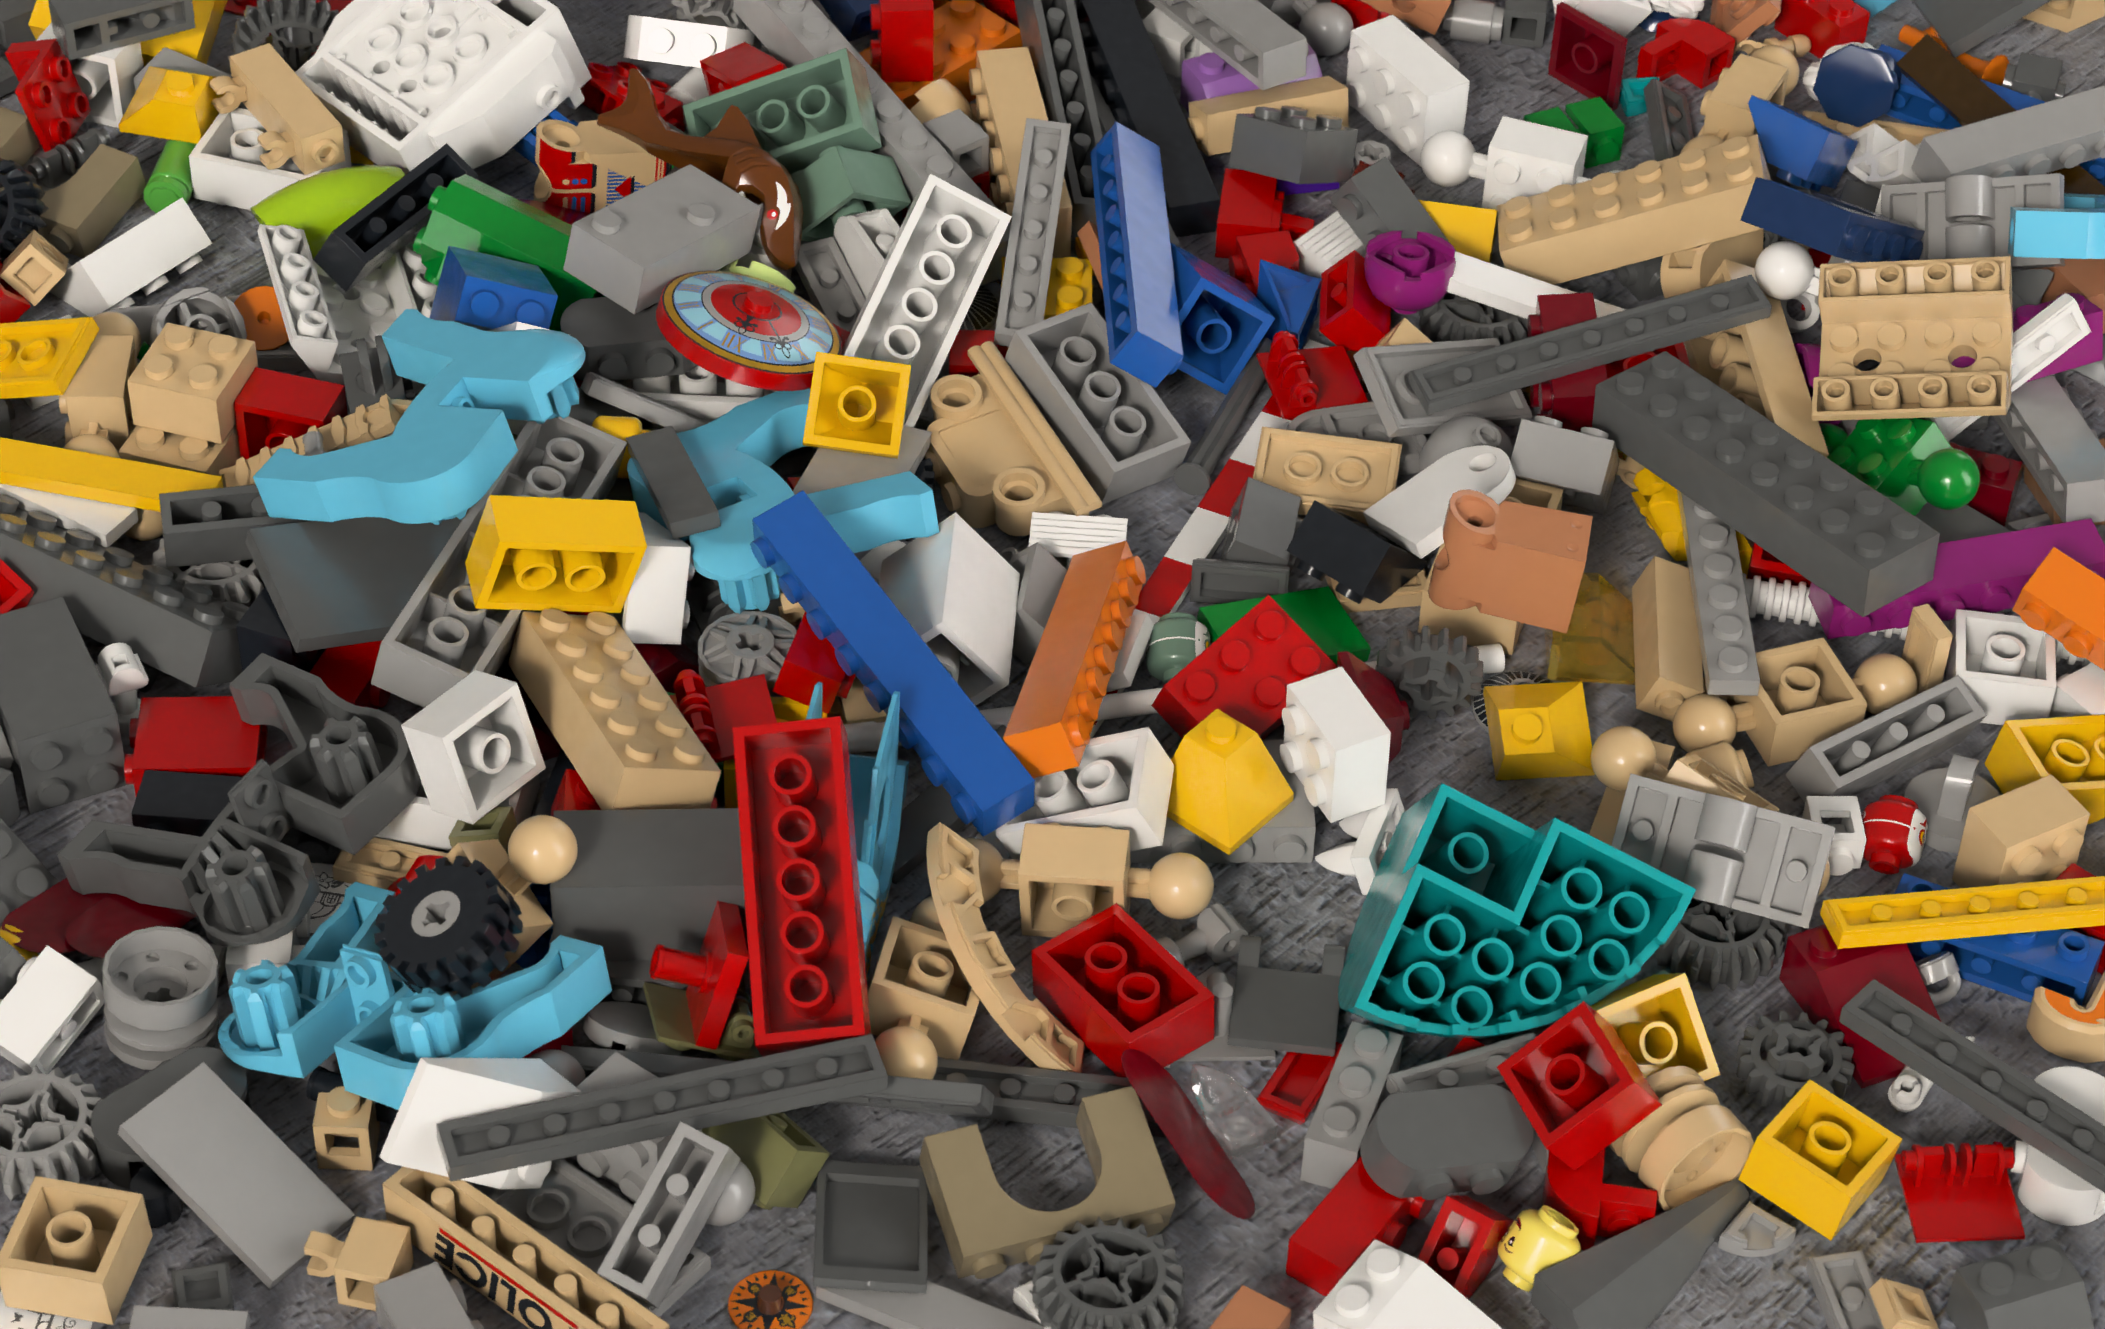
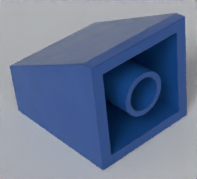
(492, 291)
(1217, 319)

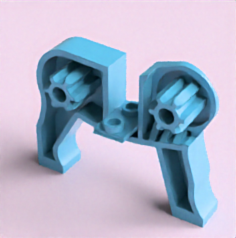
(2060, 233)
(449, 437)
(734, 465)
(350, 1004)

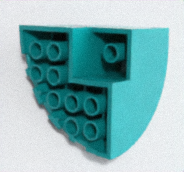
(1498, 922)

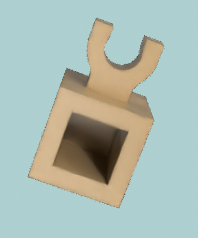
(369, 1256)

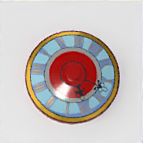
(745, 329)

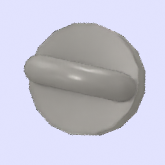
(1938, 967)

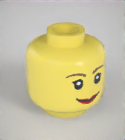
(1536, 1243)

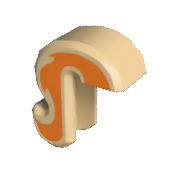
(2068, 1028)

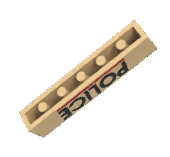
(506, 1257)

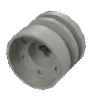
(744, 647)
(159, 995)

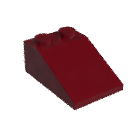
(1829, 977)

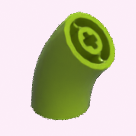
(325, 200)

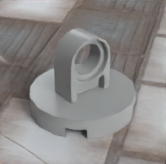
(1945, 799)

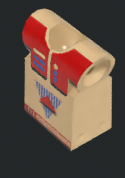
(590, 165)

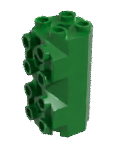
(499, 225)

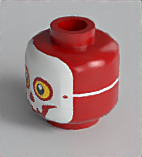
(1893, 833)

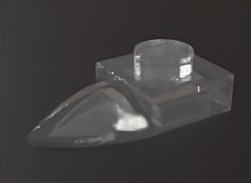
(1231, 1112)

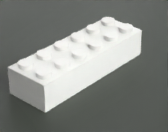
(927, 285)

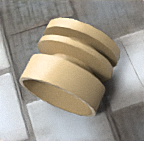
(1686, 1142)

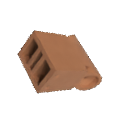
(1510, 560)

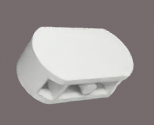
(678, 40)
(865, 243)
(2043, 1183)

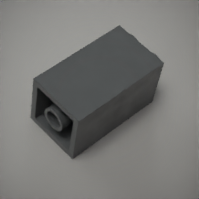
(55, 709)
(648, 878)

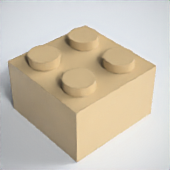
(191, 382)
(2021, 836)
(74, 1250)

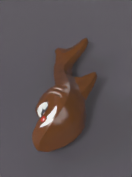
(726, 154)

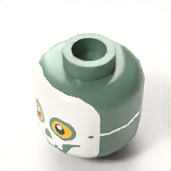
(1174, 644)

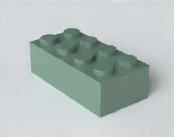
(799, 110)

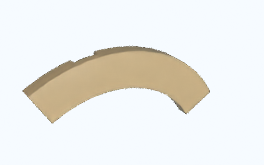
(957, 899)

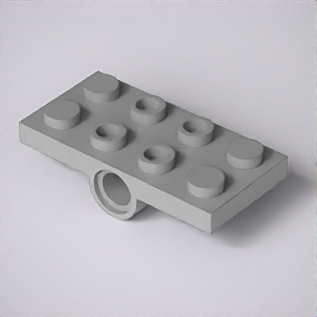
(1972, 213)
(1726, 848)

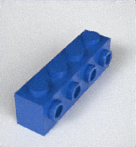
(2017, 961)

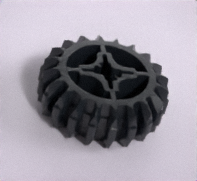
(19, 206)

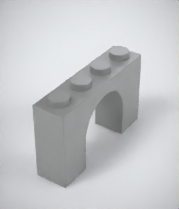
(1284, 839)

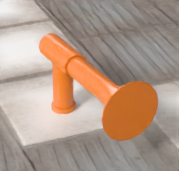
(1987, 70)

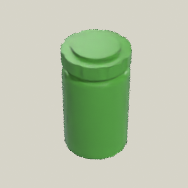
(170, 177)

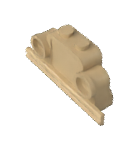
(999, 451)

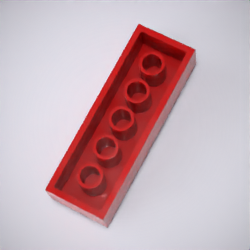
(800, 884)

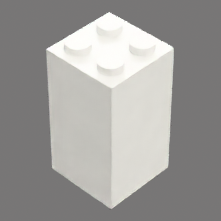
(959, 603)

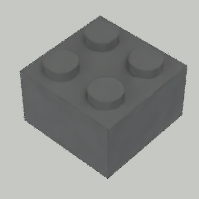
(1293, 146)

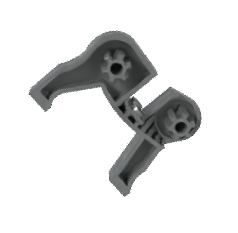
(238, 879)

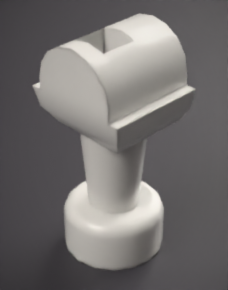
(122, 676)

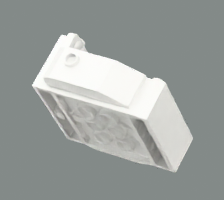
(444, 74)

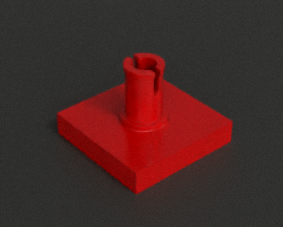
(710, 975)

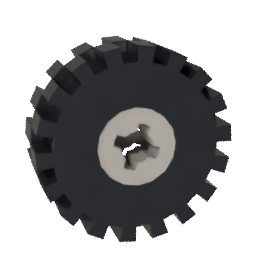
(448, 927)

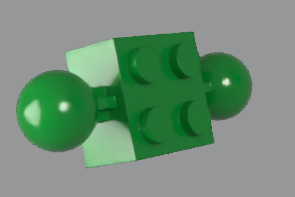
(1905, 462)

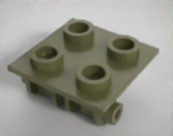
(674, 1027)

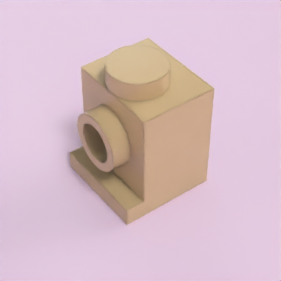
(345, 1115)

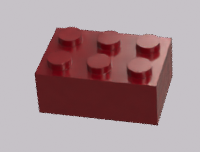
(1570, 396)

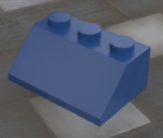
(1799, 146)

